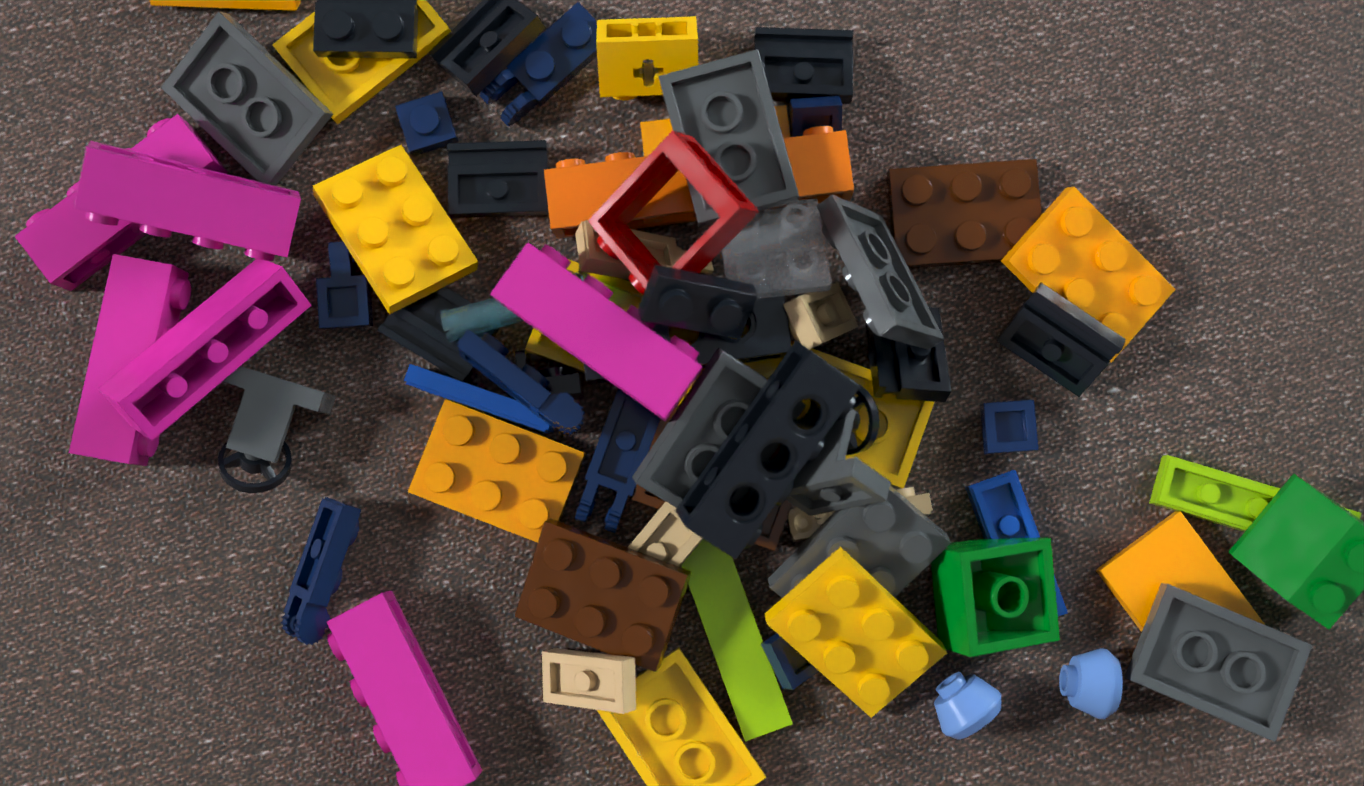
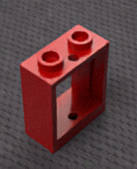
(672, 154)

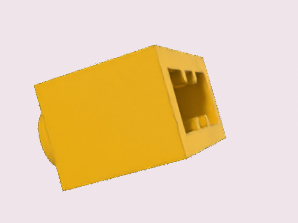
(628, 42)

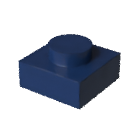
(815, 112)
(426, 123)
(1009, 426)
(787, 663)

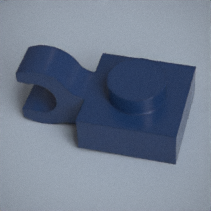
(343, 297)

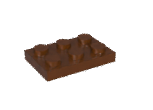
(962, 211)
(602, 594)

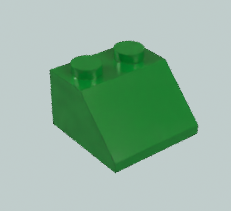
(1306, 551)
(995, 595)

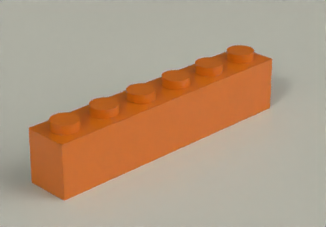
(579, 189)

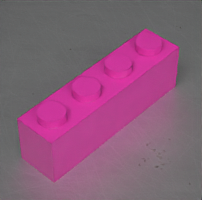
(186, 200)
(74, 248)
(136, 310)
(597, 330)
(205, 347)
(402, 695)

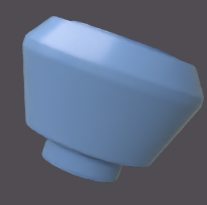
(1093, 683)
(965, 705)

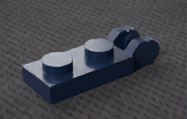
(546, 64)
(522, 384)
(617, 456)
(320, 570)

